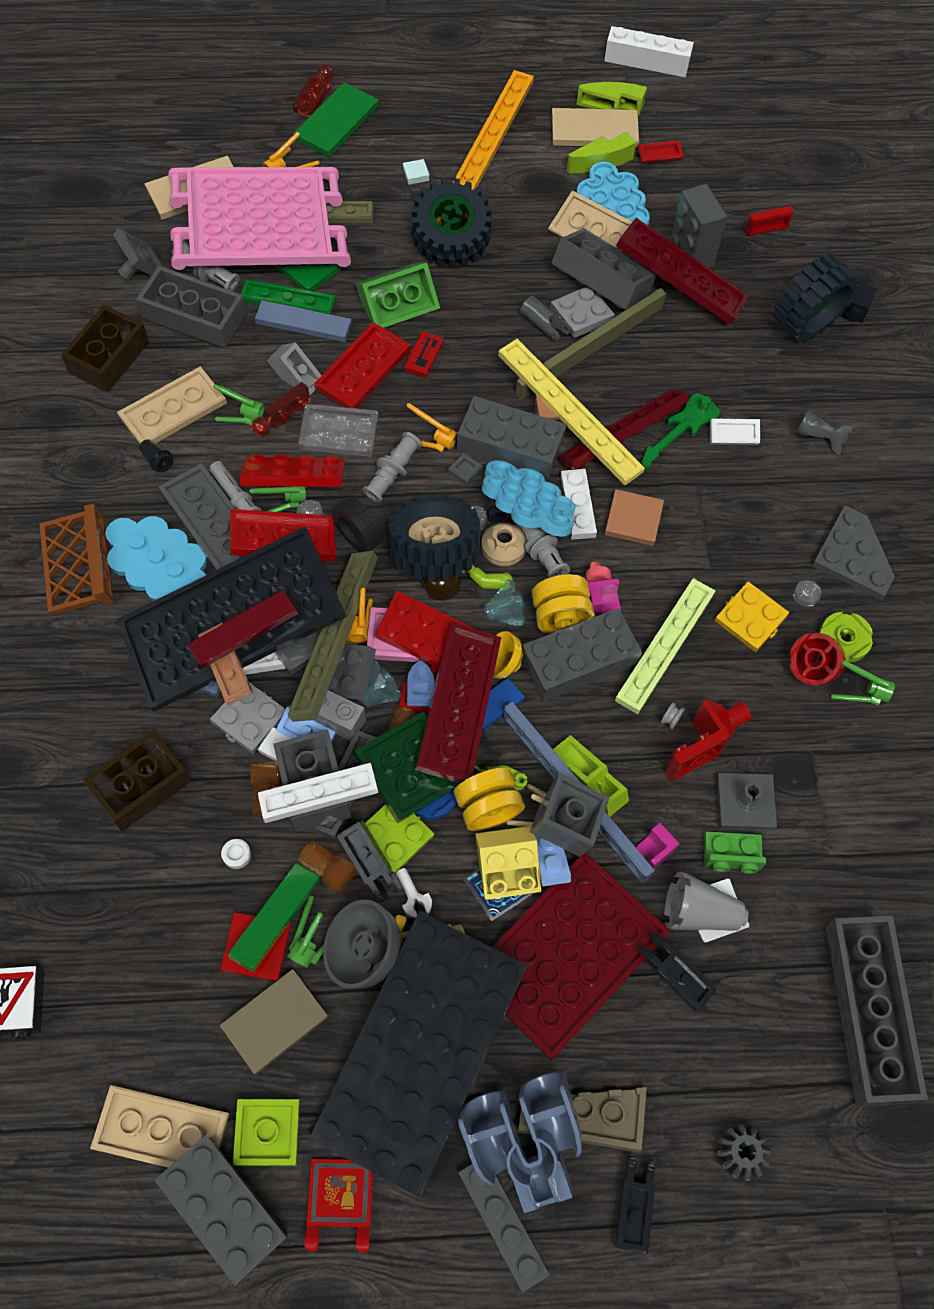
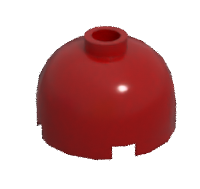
(817, 659)

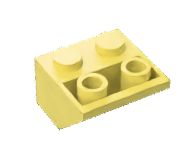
(508, 862)

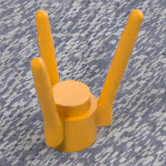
(276, 159)
(444, 436)
(360, 626)

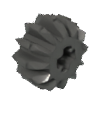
(743, 1139)

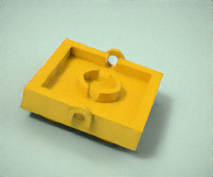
(752, 616)

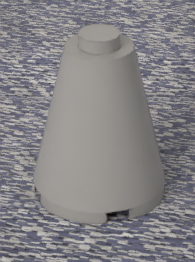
(700, 906)

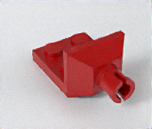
(715, 728)

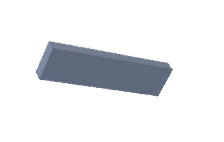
(303, 321)

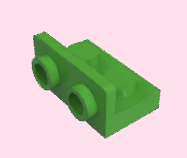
(733, 851)

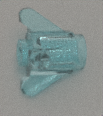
(506, 605)
(380, 687)

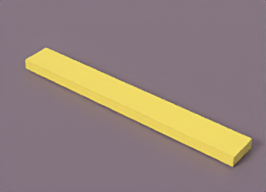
(571, 412)

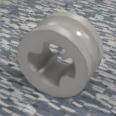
(672, 715)

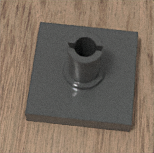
(139, 255)
(746, 801)

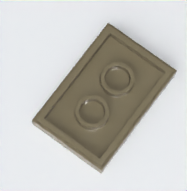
(274, 1022)

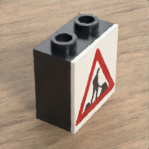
(21, 1001)

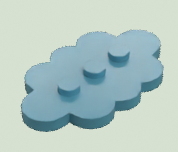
(615, 191)
(528, 498)
(153, 556)

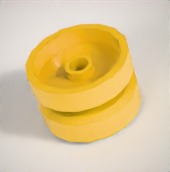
(562, 602)
(489, 799)

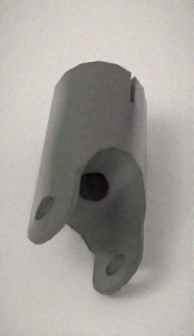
(543, 318)

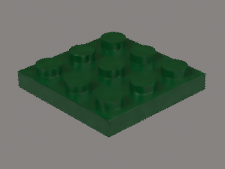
(394, 764)

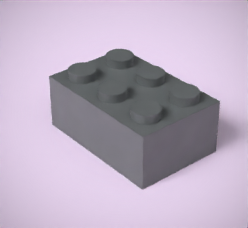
(699, 224)
(306, 759)

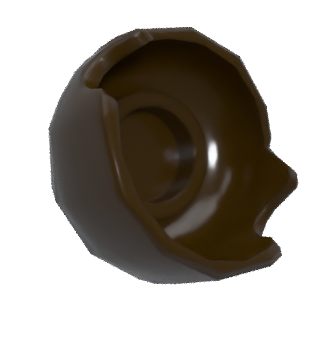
(441, 589)

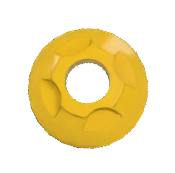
(509, 648)

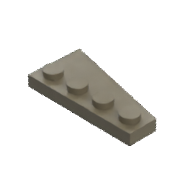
(608, 1118)

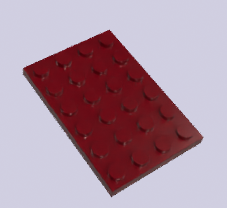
(578, 952)

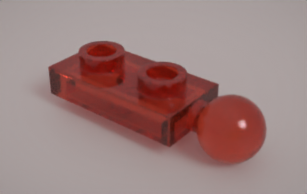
(314, 91)
(282, 410)

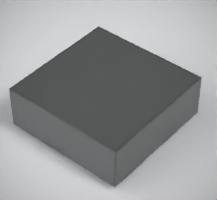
(465, 469)

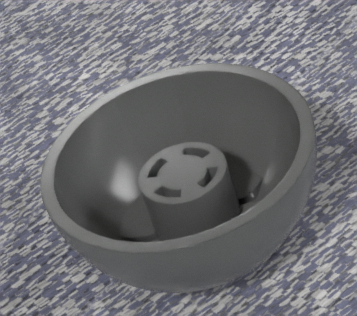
(361, 945)

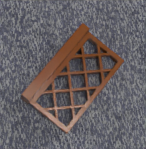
(97, 555)

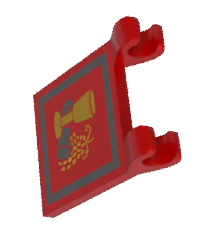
(339, 1198)

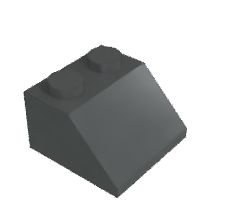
(570, 815)

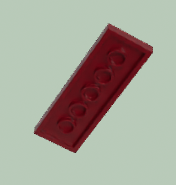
(682, 271)
(458, 703)

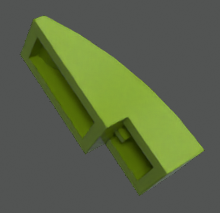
(612, 96)
(616, 151)
(592, 773)

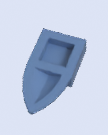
(420, 685)

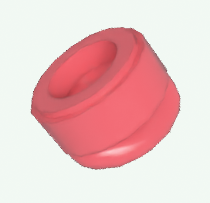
(597, 573)

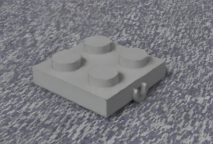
(582, 311)
(249, 719)

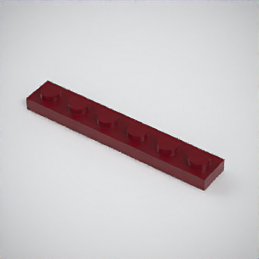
(629, 425)

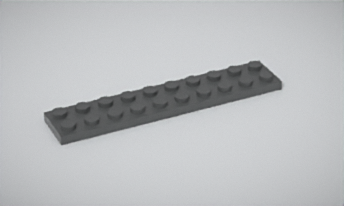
(206, 516)

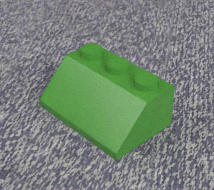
(398, 294)

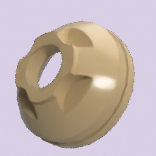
(503, 553)

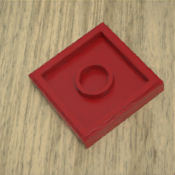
(271, 965)

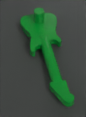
(694, 416)

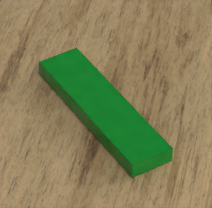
(255, 292)
(274, 917)

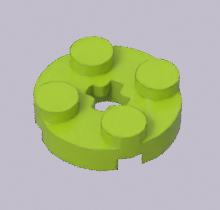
(854, 625)

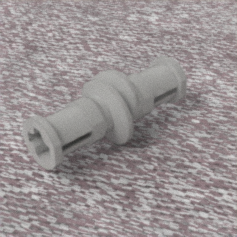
(214, 273)
(392, 466)
(543, 549)

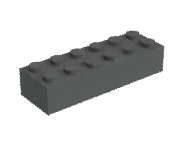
(875, 1012)

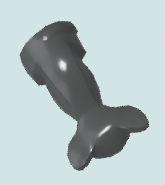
(821, 428)

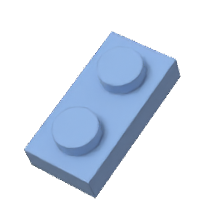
(302, 728)
(552, 863)

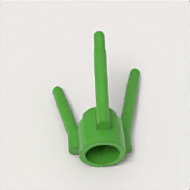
(250, 408)
(293, 494)
(878, 688)
(301, 948)

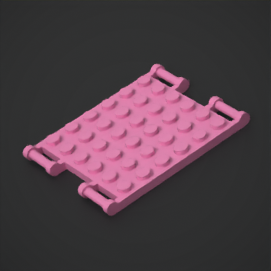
(257, 216)

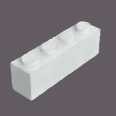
(648, 51)

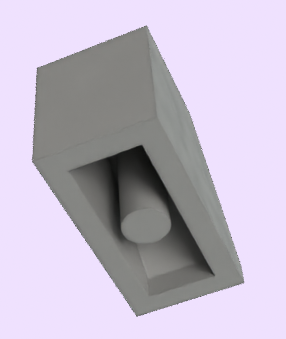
(294, 366)

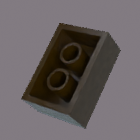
(105, 348)
(137, 780)

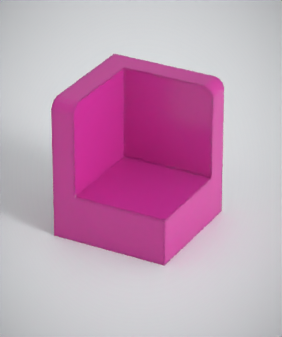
(604, 596)
(657, 846)

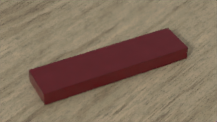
(242, 629)

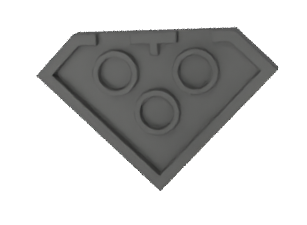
(855, 555)

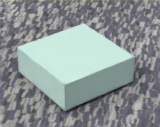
(415, 171)

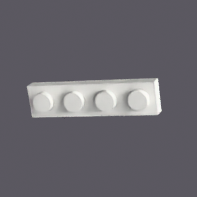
(317, 792)

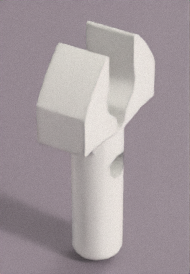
(412, 895)

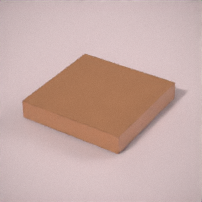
(634, 517)

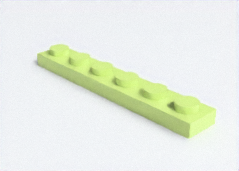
(665, 646)

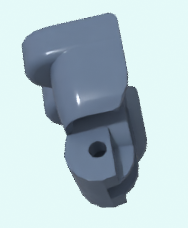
(495, 1145)

